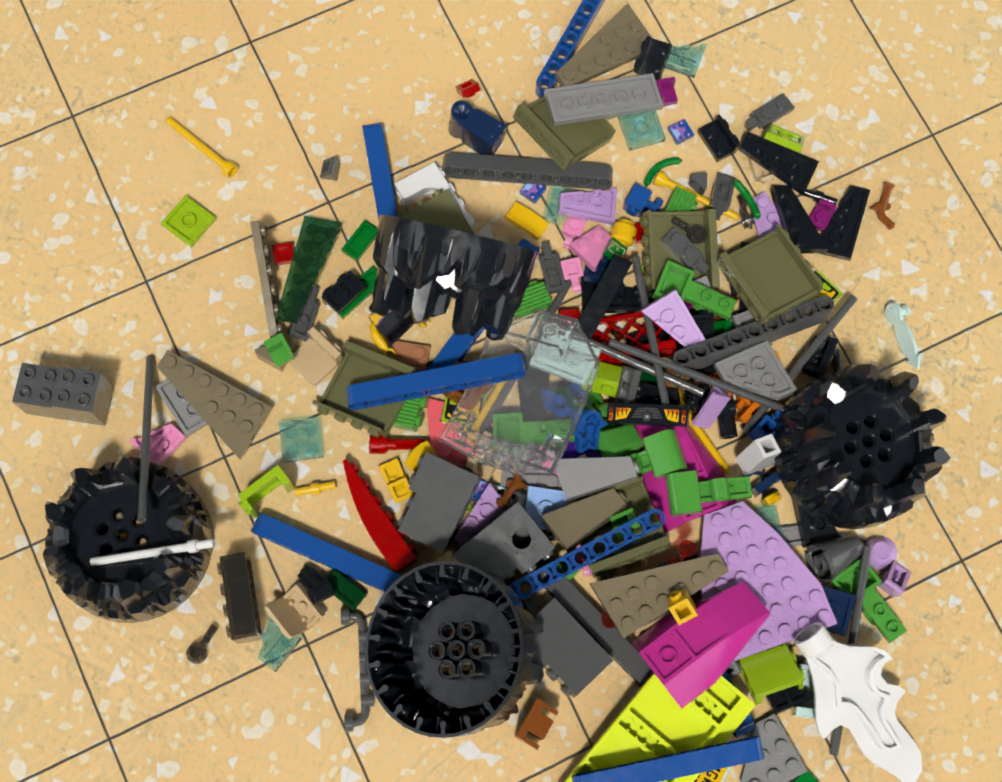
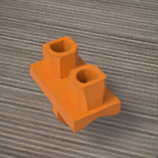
(745, 409)

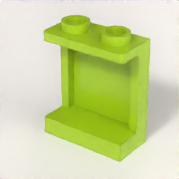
(263, 487)
(771, 672)

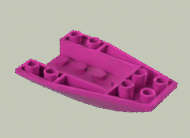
(697, 459)
(699, 651)

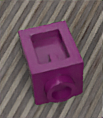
(822, 214)

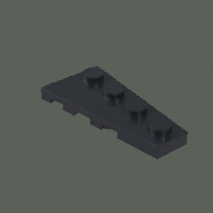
(780, 161)
(796, 220)
(845, 224)
(625, 300)

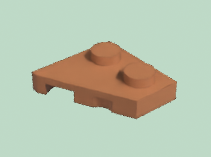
(412, 354)

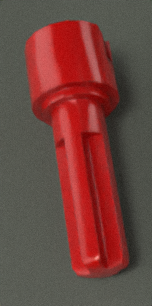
(382, 445)

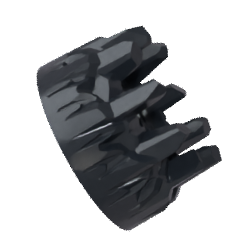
(430, 263)
(833, 482)
(132, 588)
(413, 625)

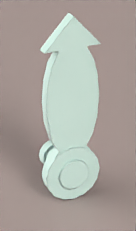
(904, 336)

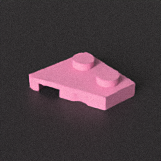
(591, 247)
(162, 443)

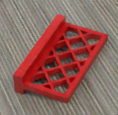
(665, 347)

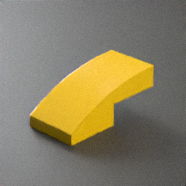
(527, 220)
(395, 480)

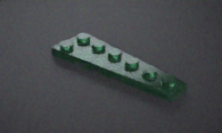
(310, 255)

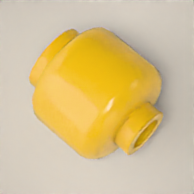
(624, 232)

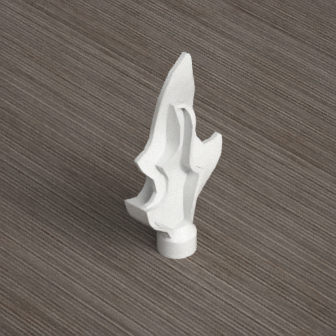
(856, 696)

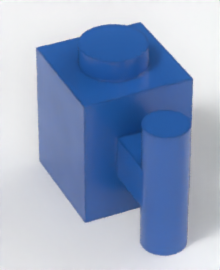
(639, 200)
(765, 426)

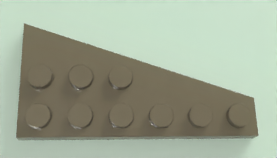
(265, 272)
(225, 408)
(643, 595)

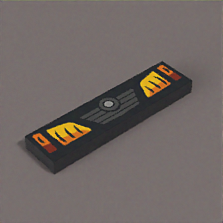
(648, 414)

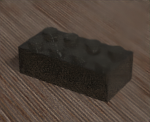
(240, 598)

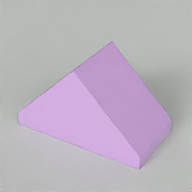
(895, 580)

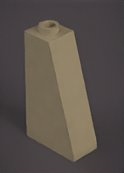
(582, 519)

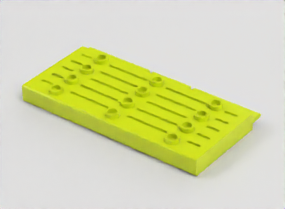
(657, 726)

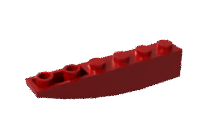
(378, 523)

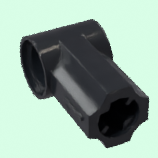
(726, 421)
(316, 587)

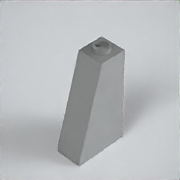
(591, 475)

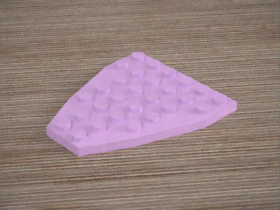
(769, 569)

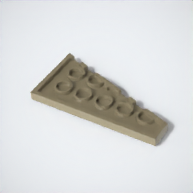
(607, 50)

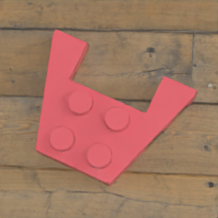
(434, 412)

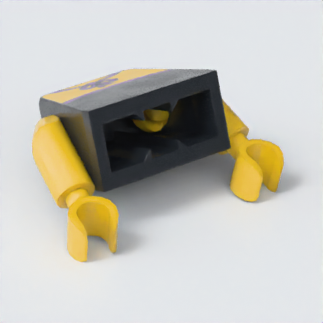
(389, 328)

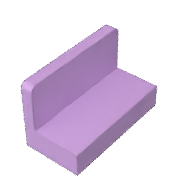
(711, 408)

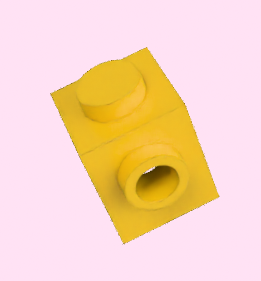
(681, 606)

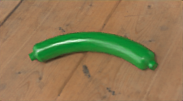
(658, 166)
(748, 198)

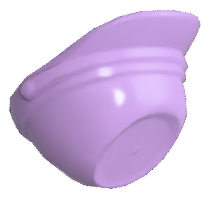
(882, 552)

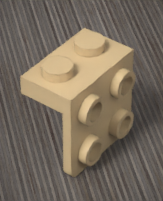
(316, 357)
(294, 612)

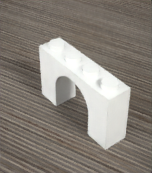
(425, 183)
(758, 455)

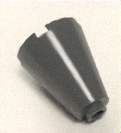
(833, 556)

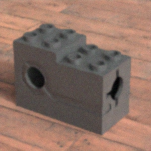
(63, 393)
(439, 502)
(506, 544)
(567, 650)

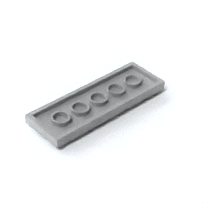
(603, 99)

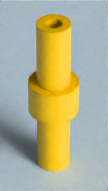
(315, 488)

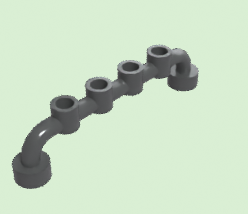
(367, 699)

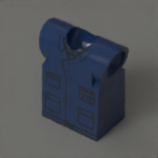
(476, 128)

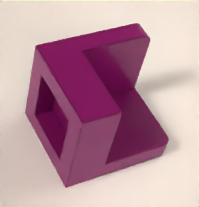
(667, 91)

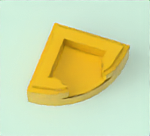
(771, 499)

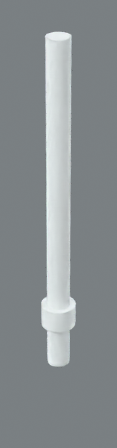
(191, 546)

